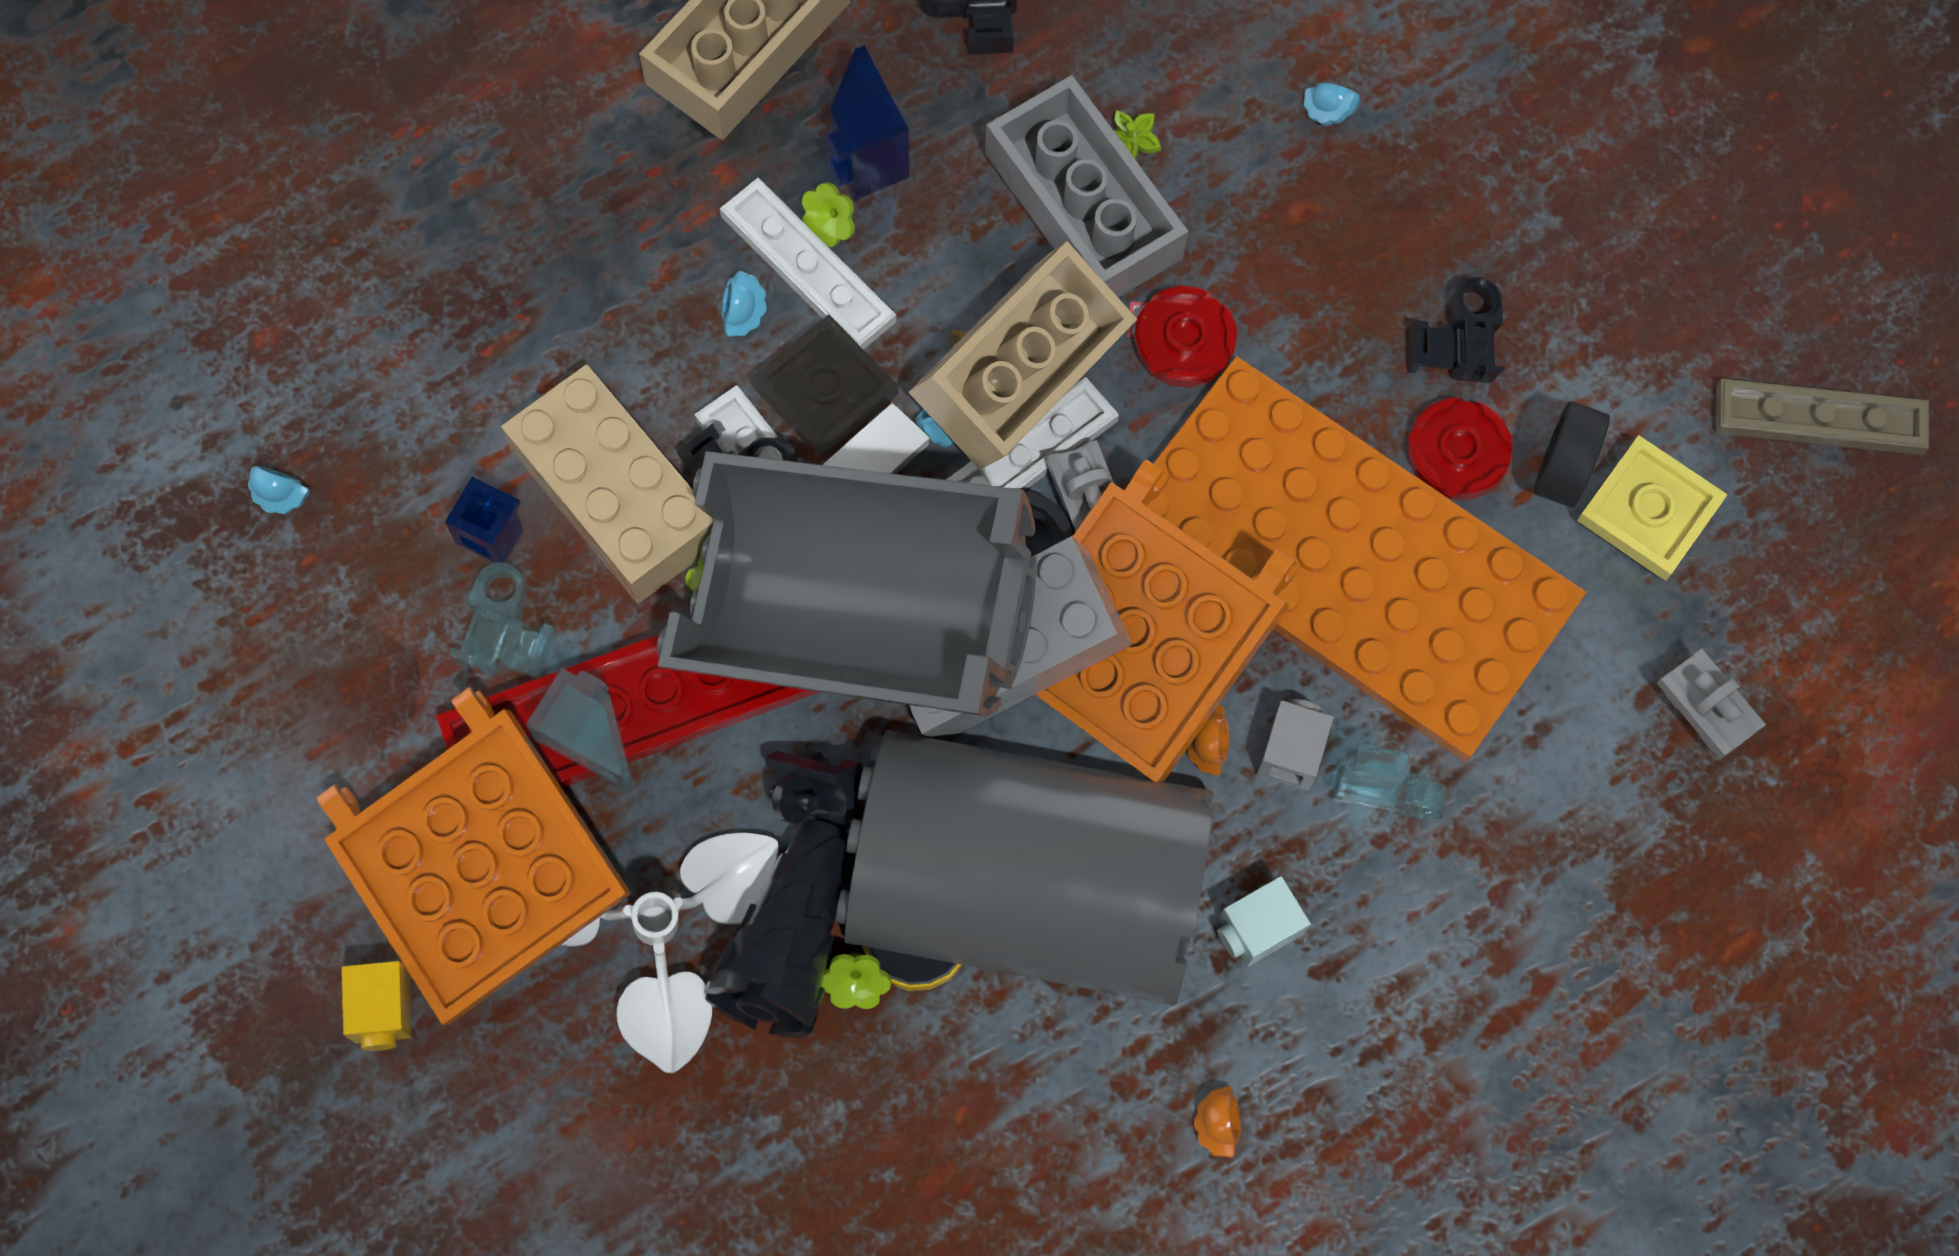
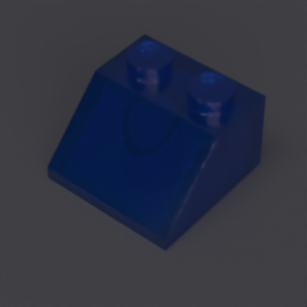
(866, 131)

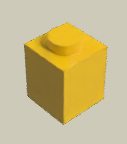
(376, 1004)

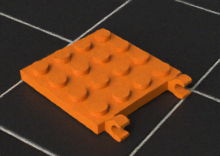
(1189, 625)
(473, 862)

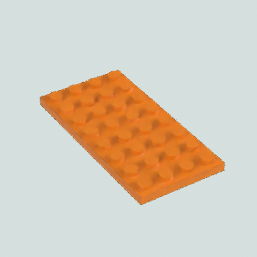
(1392, 574)

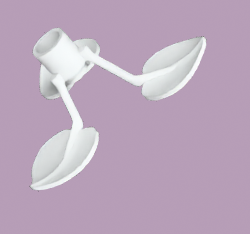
(669, 1015)

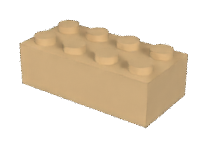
(729, 53)
(1023, 356)
(610, 482)

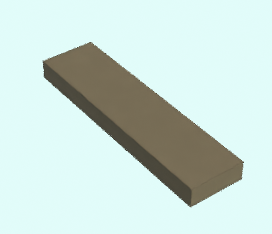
(1822, 416)

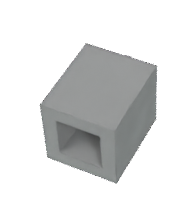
(1295, 743)

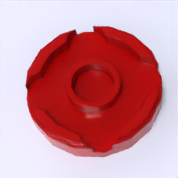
(1170, 335)
(1460, 448)

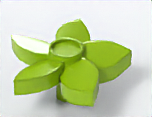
(1137, 134)

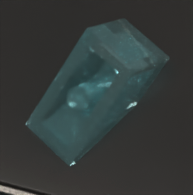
(583, 726)

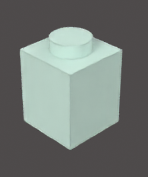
(1262, 922)

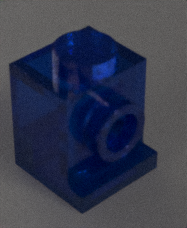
(485, 521)

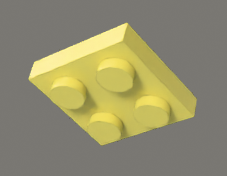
(1652, 508)

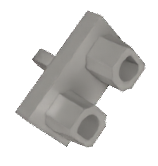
(1079, 479)
(1711, 703)

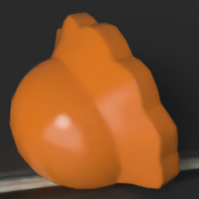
(1211, 744)
(1219, 1122)

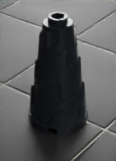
(785, 939)

